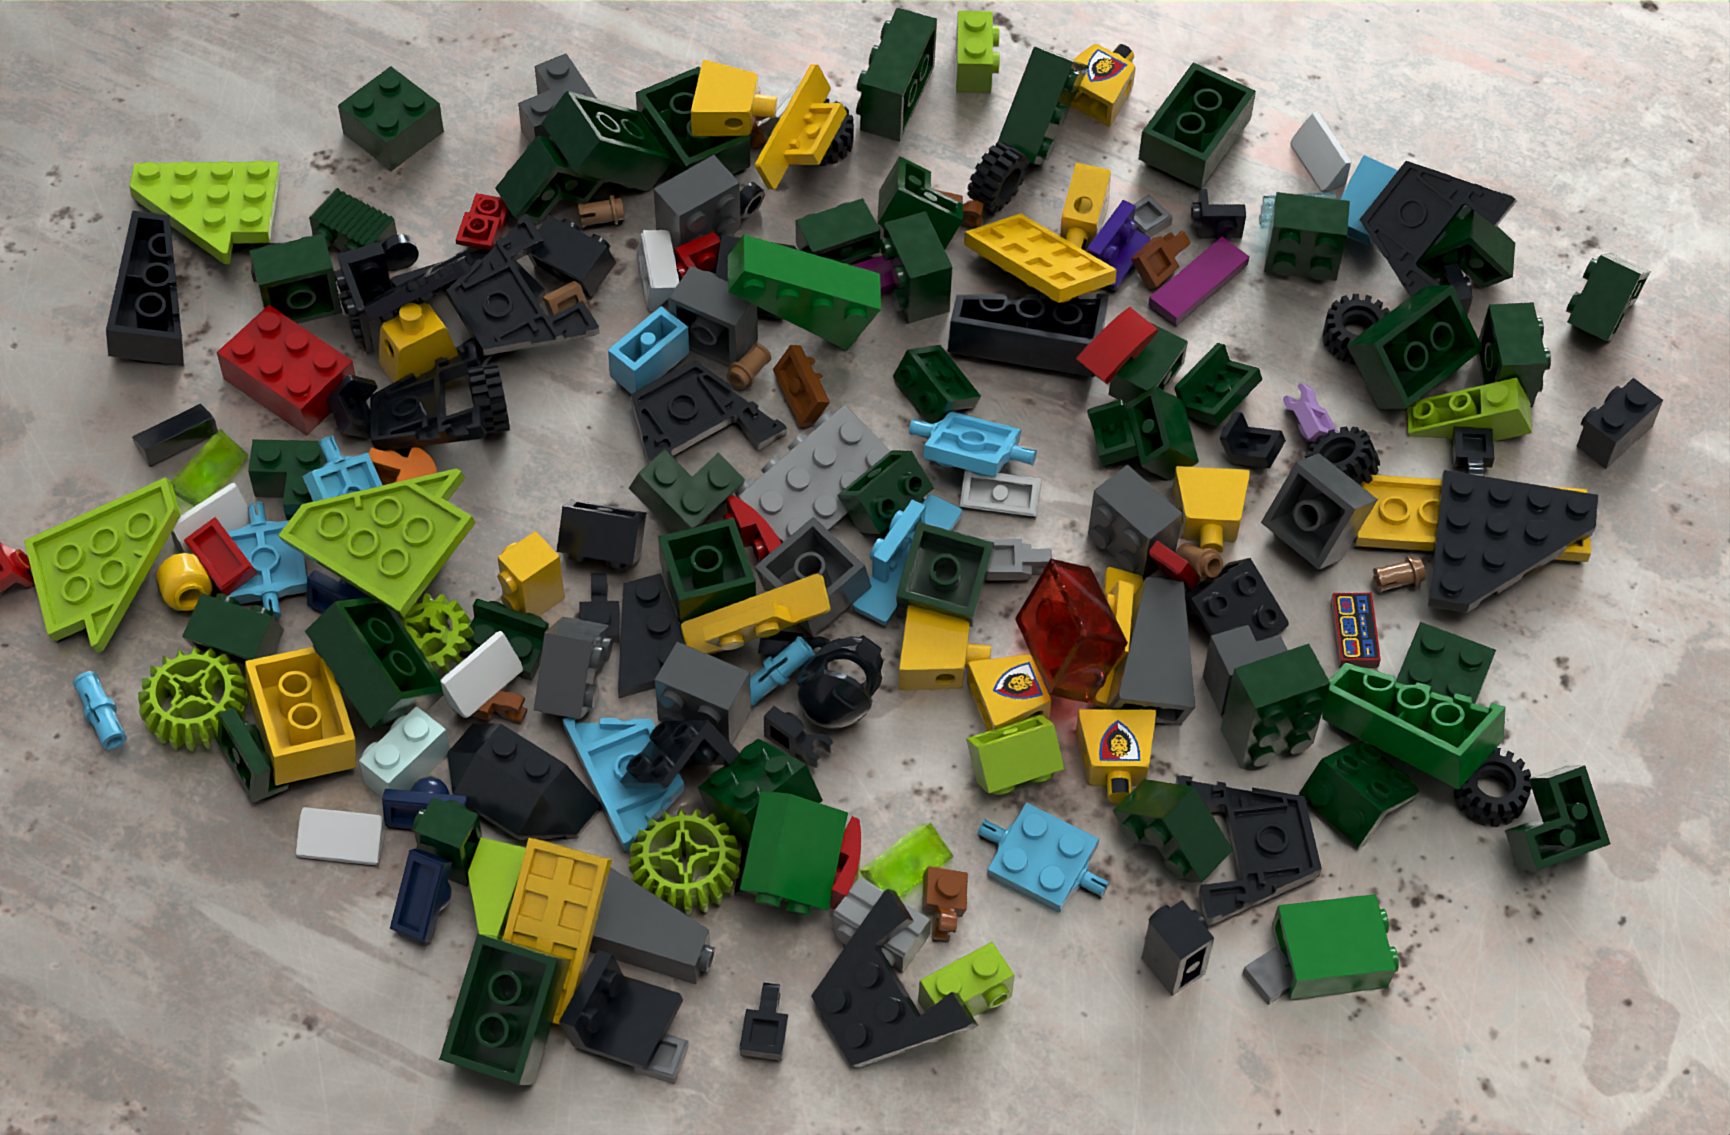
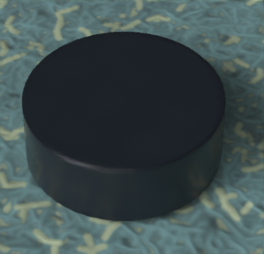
(750, 199)
(400, 251)

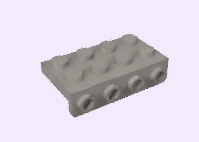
(813, 474)

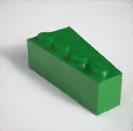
(805, 289)
(1413, 723)

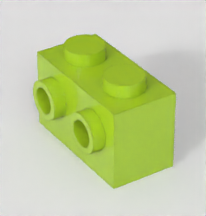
(975, 52)
(1015, 754)
(979, 978)

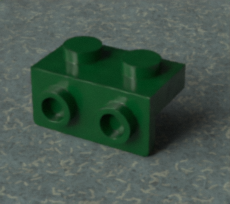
(1216, 386)

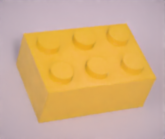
(300, 715)

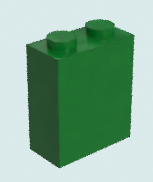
(793, 852)
(1335, 945)

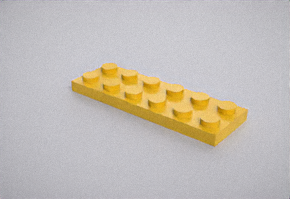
(1408, 516)

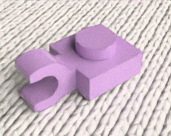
(1312, 418)

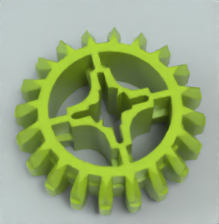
(193, 685)
(716, 855)

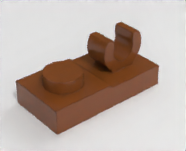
(801, 385)

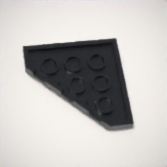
(1498, 532)

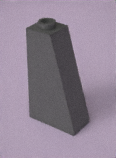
(1158, 664)
(650, 932)

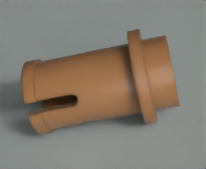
(604, 212)
(742, 373)
(1205, 562)
(1399, 574)

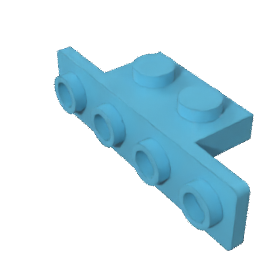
(892, 552)

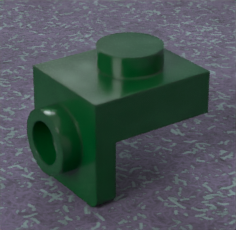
(1112, 432)

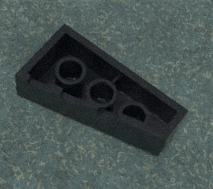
(145, 299)
(1027, 329)

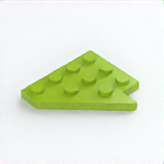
(211, 200)
(385, 536)
(97, 561)

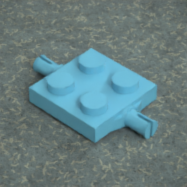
(972, 443)
(340, 473)
(278, 565)
(1043, 857)

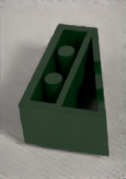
(1042, 103)

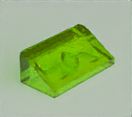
(208, 469)
(907, 859)

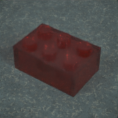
(1071, 631)

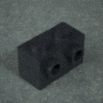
(573, 255)
(1619, 422)
(601, 533)
(1177, 946)

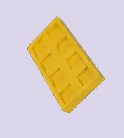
(1040, 257)
(558, 906)

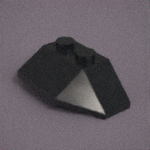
(519, 784)

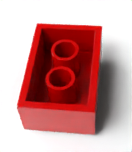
(284, 368)

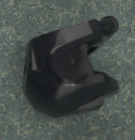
(833, 697)

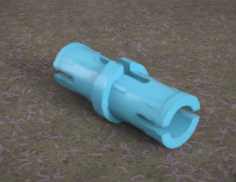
(779, 668)
(99, 710)

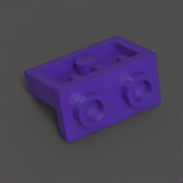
(1119, 242)

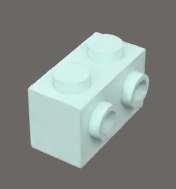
(405, 753)

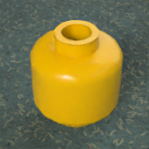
(182, 581)

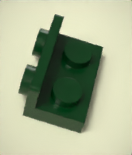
(934, 383)
(522, 631)
(247, 756)

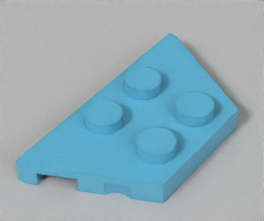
(604, 754)

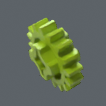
(431, 632)

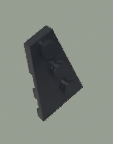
(647, 634)

